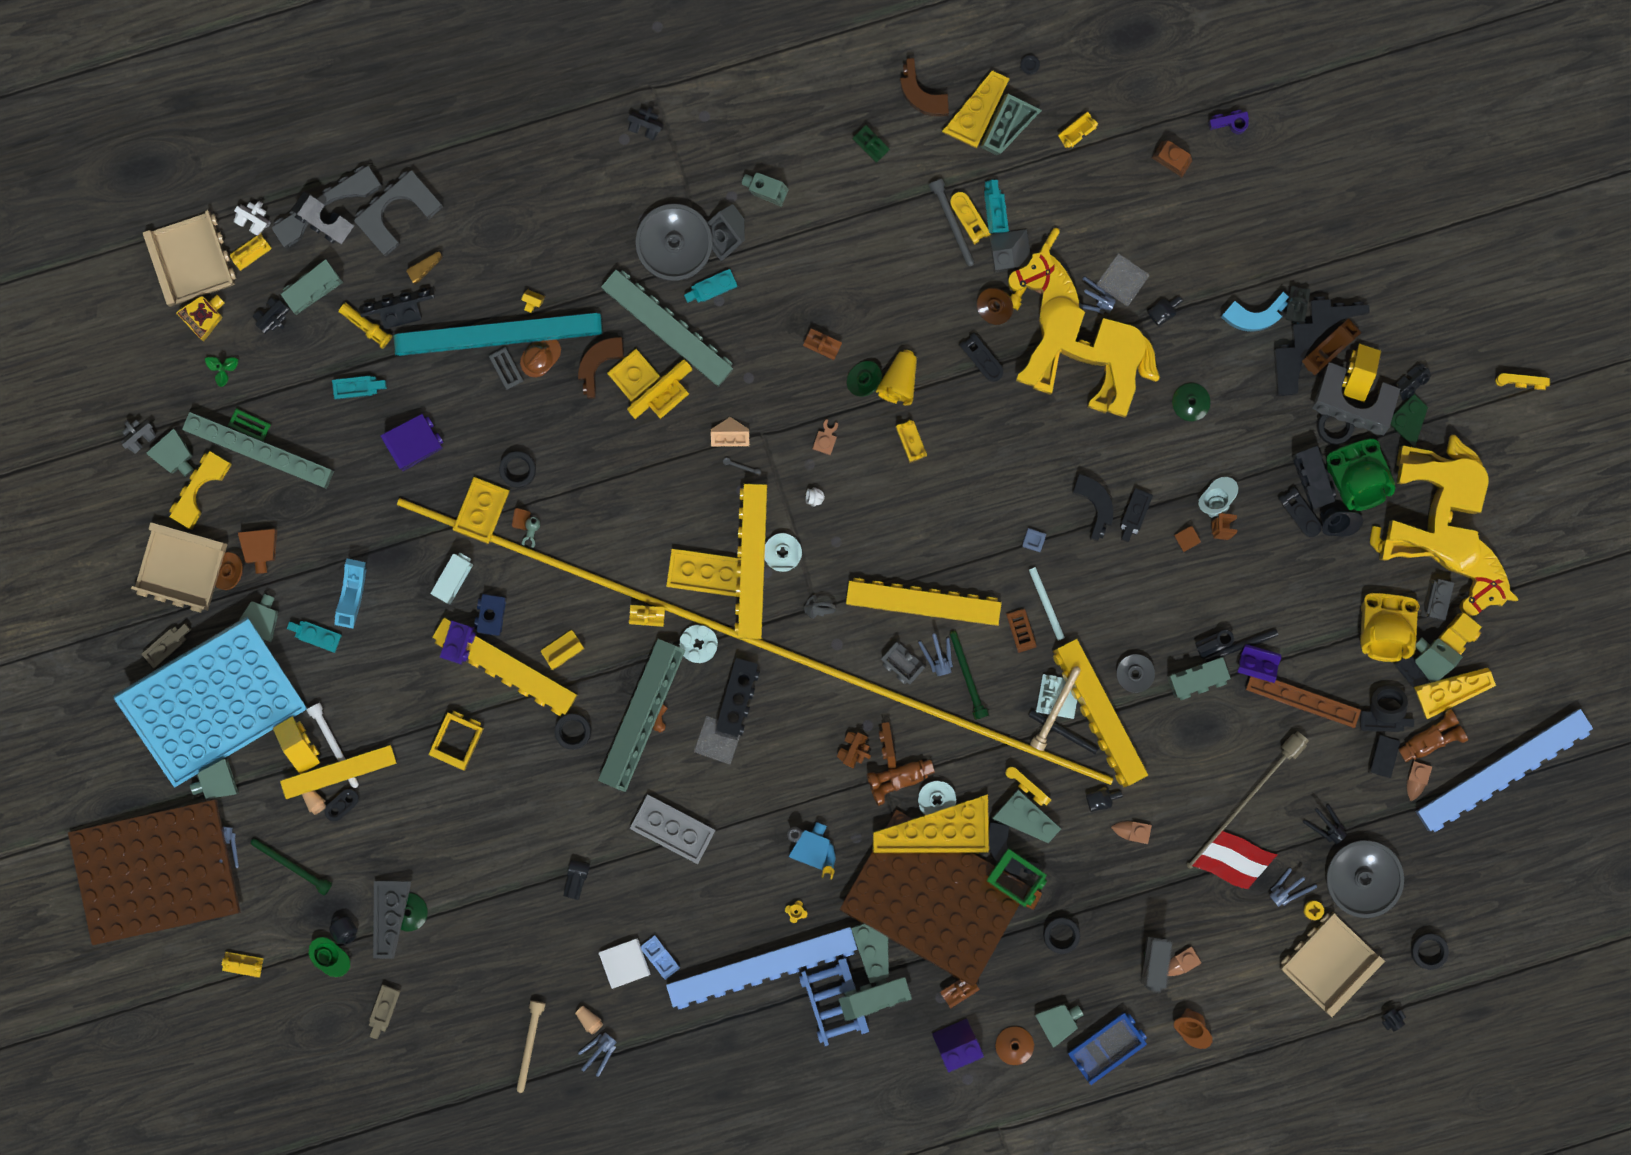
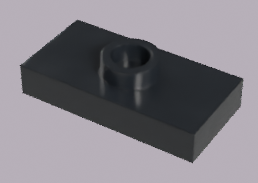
(1411, 672)

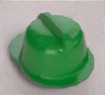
(329, 957)

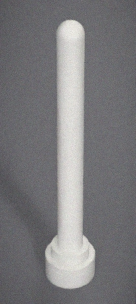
(316, 713)

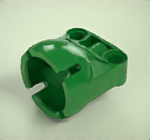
(1361, 475)

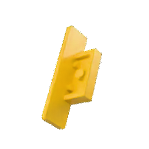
(663, 394)

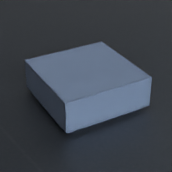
(1034, 540)

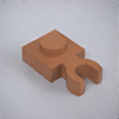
(825, 441)

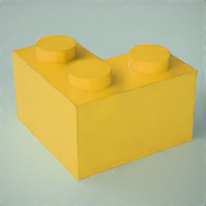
(1361, 372)
(1460, 631)
(296, 745)

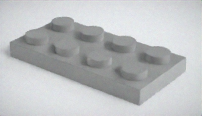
(672, 829)

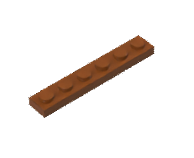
(1305, 701)

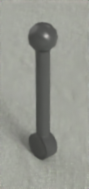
(727, 461)

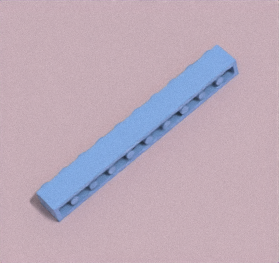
(1504, 770)
(760, 967)

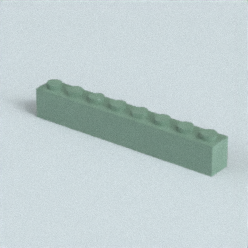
(667, 328)
(258, 450)
(641, 715)

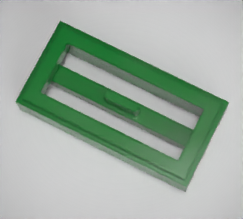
(234, 418)

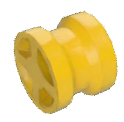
(1310, 911)

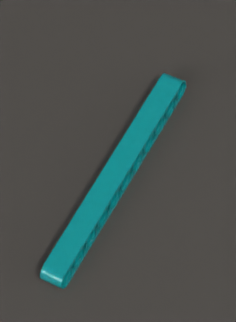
(497, 334)

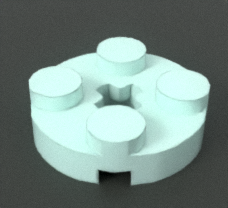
(789, 561)
(708, 648)
(936, 788)

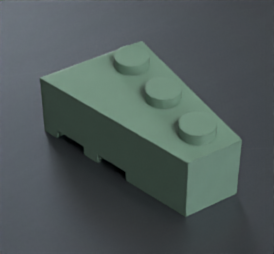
(1008, 123)
(1026, 817)

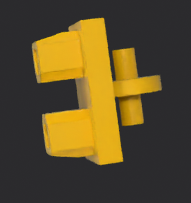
(647, 615)

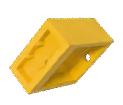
(434, 752)

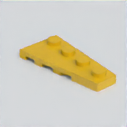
(975, 115)
(1446, 693)

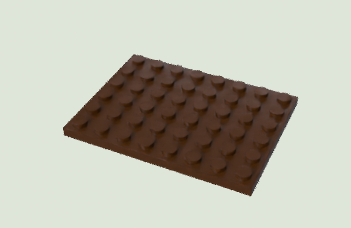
(154, 872)
(935, 905)

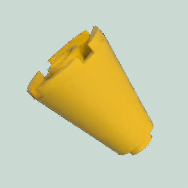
(899, 379)

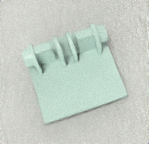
(1049, 692)

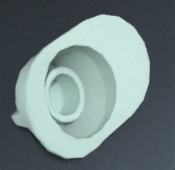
(1218, 496)

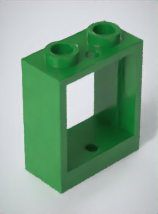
(1039, 883)

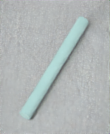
(1046, 603)

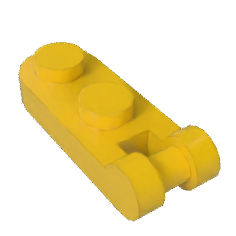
(968, 216)
(1522, 381)
(1026, 785)

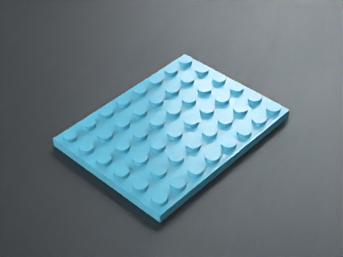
(210, 702)

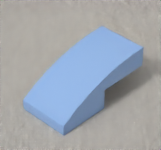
(660, 957)

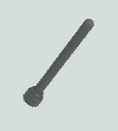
(938, 188)

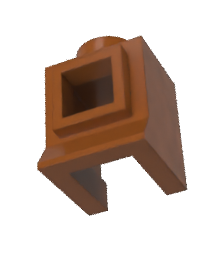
(1221, 526)

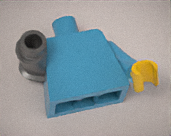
(813, 848)

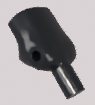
(1164, 310)
(1102, 799)

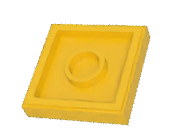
(634, 375)

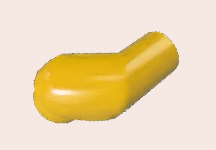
(1375, 540)

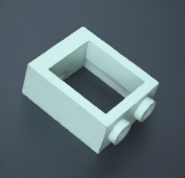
(452, 578)

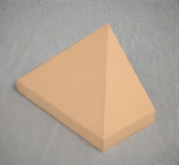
(730, 434)

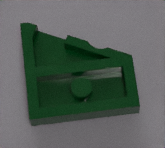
(1409, 419)

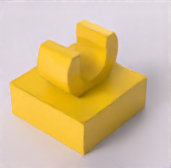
(533, 299)

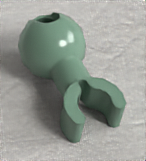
(531, 528)

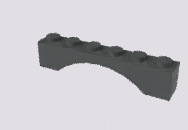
(361, 184)

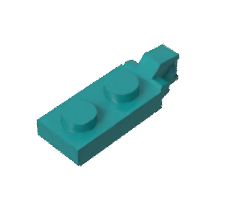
(995, 208)
(712, 287)
(357, 387)
(316, 635)

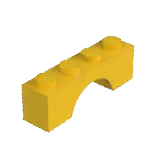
(186, 509)

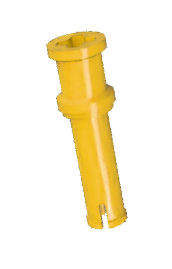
(371, 330)

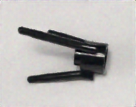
(1335, 832)

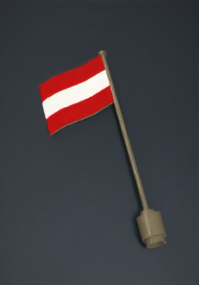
(1233, 856)

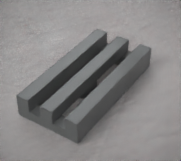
(498, 354)

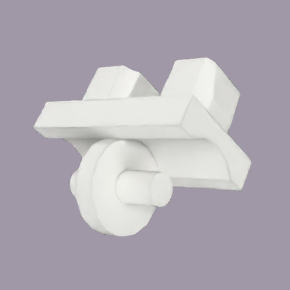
(244, 214)

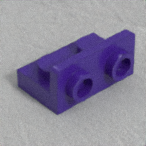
(457, 643)
(1259, 663)

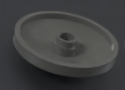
(674, 242)
(1365, 879)

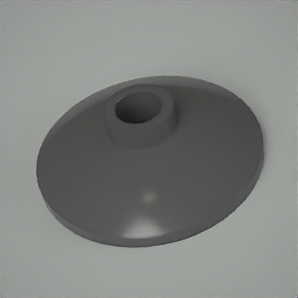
(1145, 677)

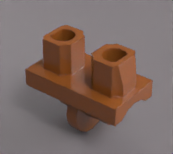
(822, 344)
(857, 750)
(958, 992)

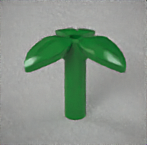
(214, 364)

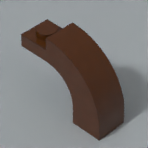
(925, 103)
(1331, 347)
(596, 355)

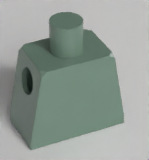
(772, 191)
(172, 453)
(262, 617)
(1436, 658)
(215, 781)
(1058, 1022)

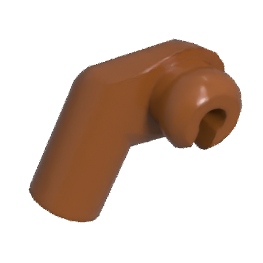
(659, 726)

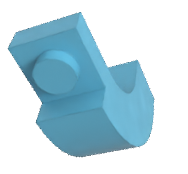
(1250, 321)
(351, 593)

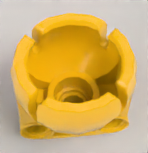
(1389, 627)

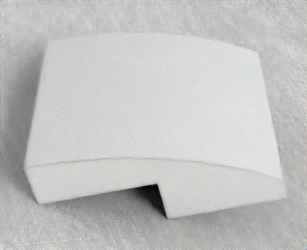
(624, 963)

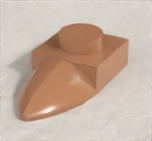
(1417, 779)
(1133, 831)
(1183, 962)

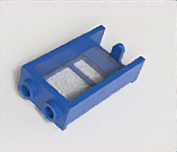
(1108, 1047)

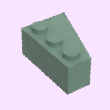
(311, 287)
(1199, 678)
(873, 951)
(874, 997)

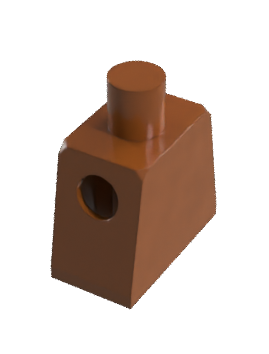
(1172, 157)
(259, 548)

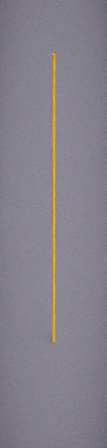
(770, 647)

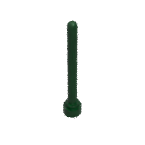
(979, 709)
(322, 886)

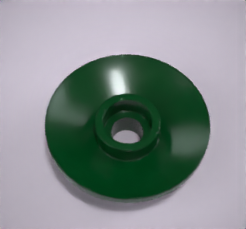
(860, 374)
(1184, 409)
(418, 913)

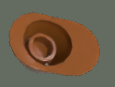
(540, 357)
(1193, 1030)

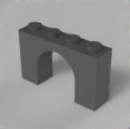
(372, 218)
(1331, 402)
(1156, 963)

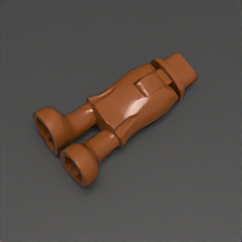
(1432, 739)
(899, 778)

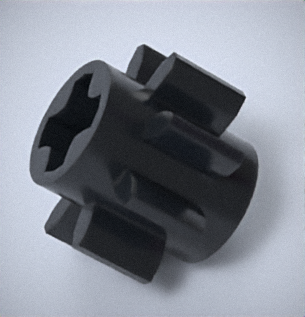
(1393, 1019)

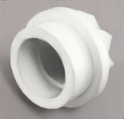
(814, 496)

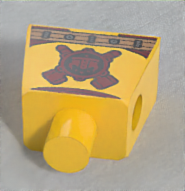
(202, 315)

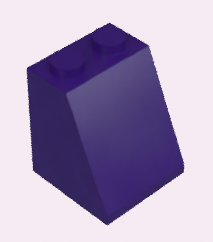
(412, 442)
(957, 1045)

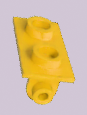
(1077, 129)
(250, 252)
(242, 964)

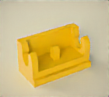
(911, 441)

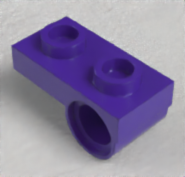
(1220, 121)

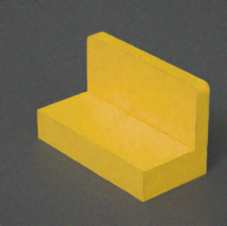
(562, 649)

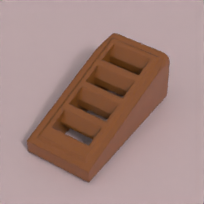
(1025, 646)

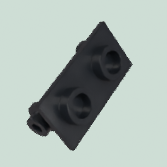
(1420, 376)

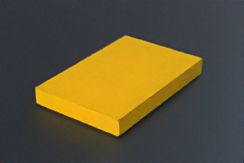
(481, 510)

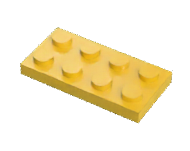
(703, 572)

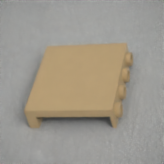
(189, 259)
(180, 568)
(1331, 964)

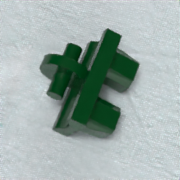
(871, 144)

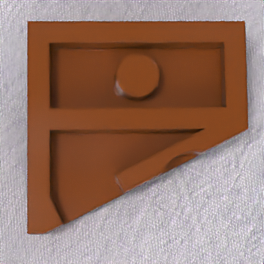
(888, 751)

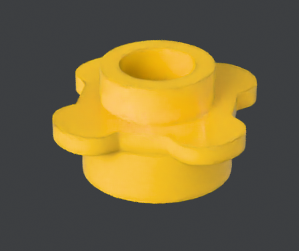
(797, 906)

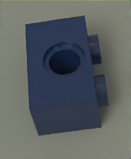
(494, 626)

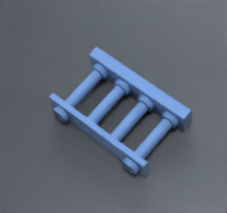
(841, 969)

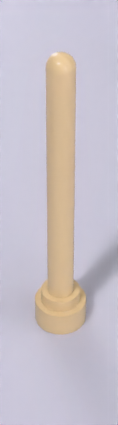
(1039, 742)
(536, 1010)

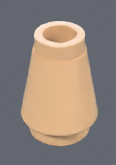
(314, 802)
(589, 1020)

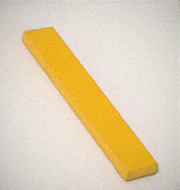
(338, 772)

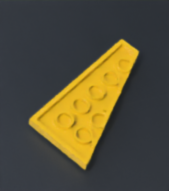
(950, 830)

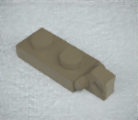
(166, 645)
(383, 1010)

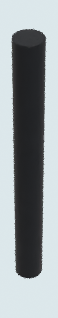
(1239, 646)
(1064, 732)

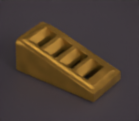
(419, 270)

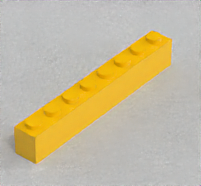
(752, 561)
(923, 603)
(513, 672)
(1100, 714)

